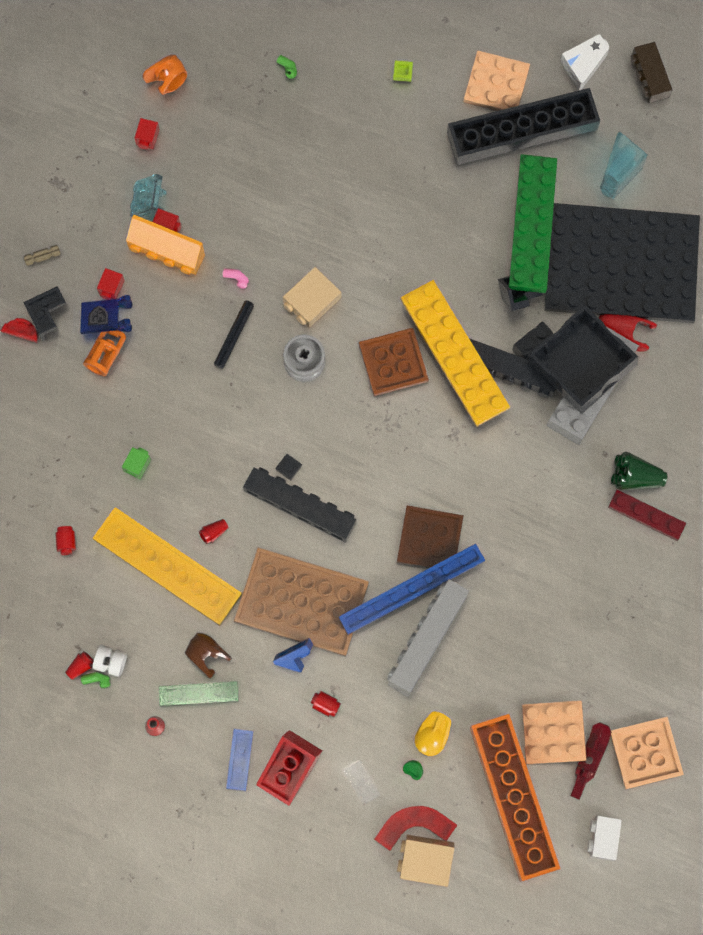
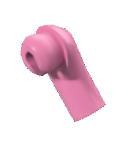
(238, 275)

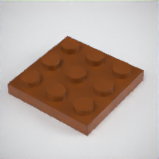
(393, 361)

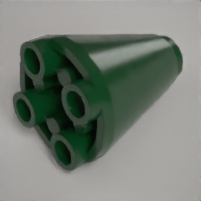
(636, 473)

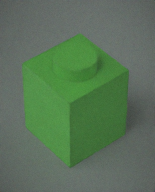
(136, 462)

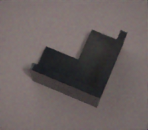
(515, 298)
(40, 308)

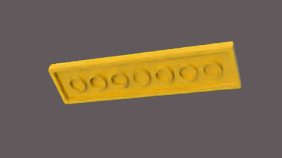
(455, 353)
(167, 566)

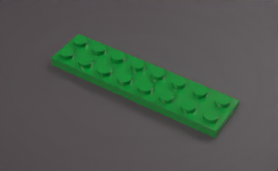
(533, 223)

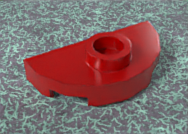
(21, 328)

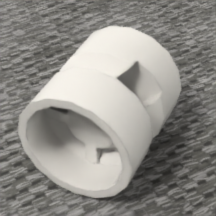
(116, 663)

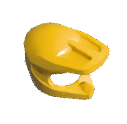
(433, 734)

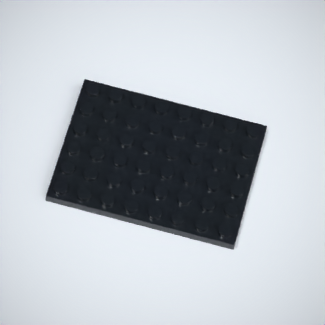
(623, 262)

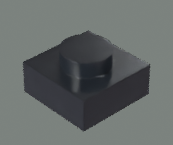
(288, 467)

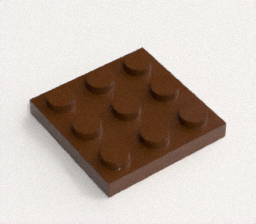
(428, 536)

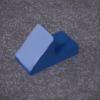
(291, 657)

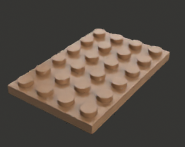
(299, 600)

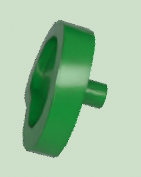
(413, 769)

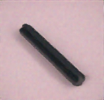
(234, 334)

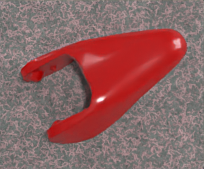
(626, 325)

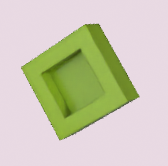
(403, 71)

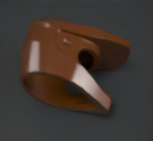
(201, 647)

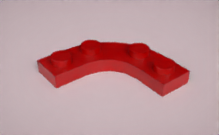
(414, 817)

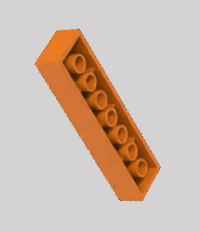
(514, 798)

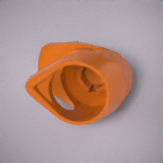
(169, 70)

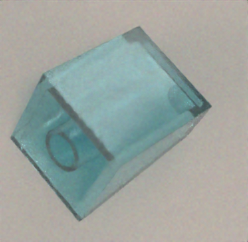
(623, 165)

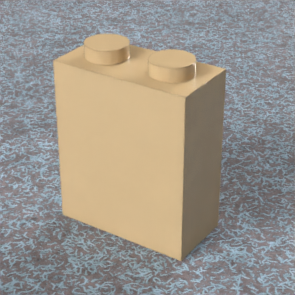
(311, 297)
(426, 860)

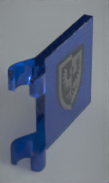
(104, 315)

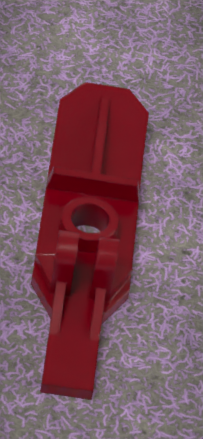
(595, 749)

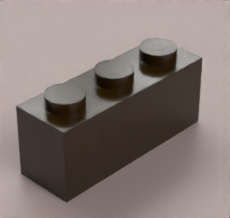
(651, 72)

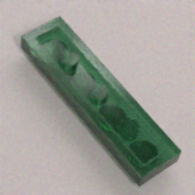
(198, 693)

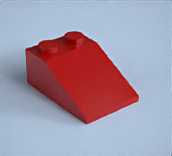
(288, 767)

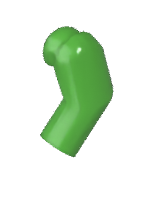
(290, 66)
(96, 677)

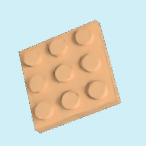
(496, 82)
(554, 732)
(646, 753)

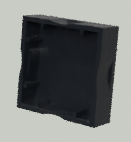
(583, 359)

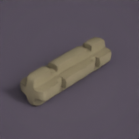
(41, 255)

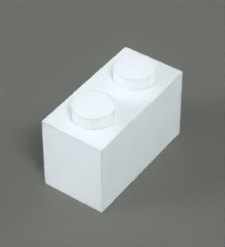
(605, 838)

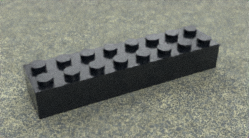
(523, 126)

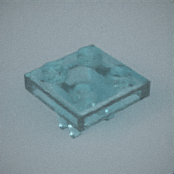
(147, 195)

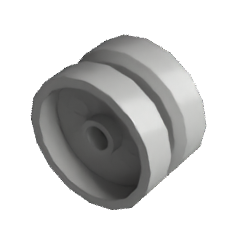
(300, 368)

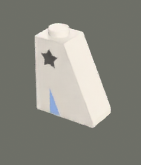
(585, 59)

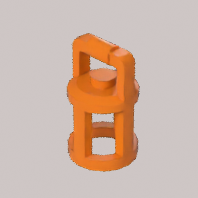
(111, 352)

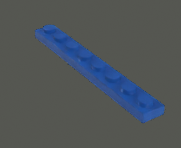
(411, 589)

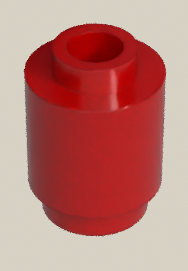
(65, 540)
(325, 704)

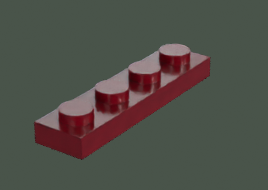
(647, 515)

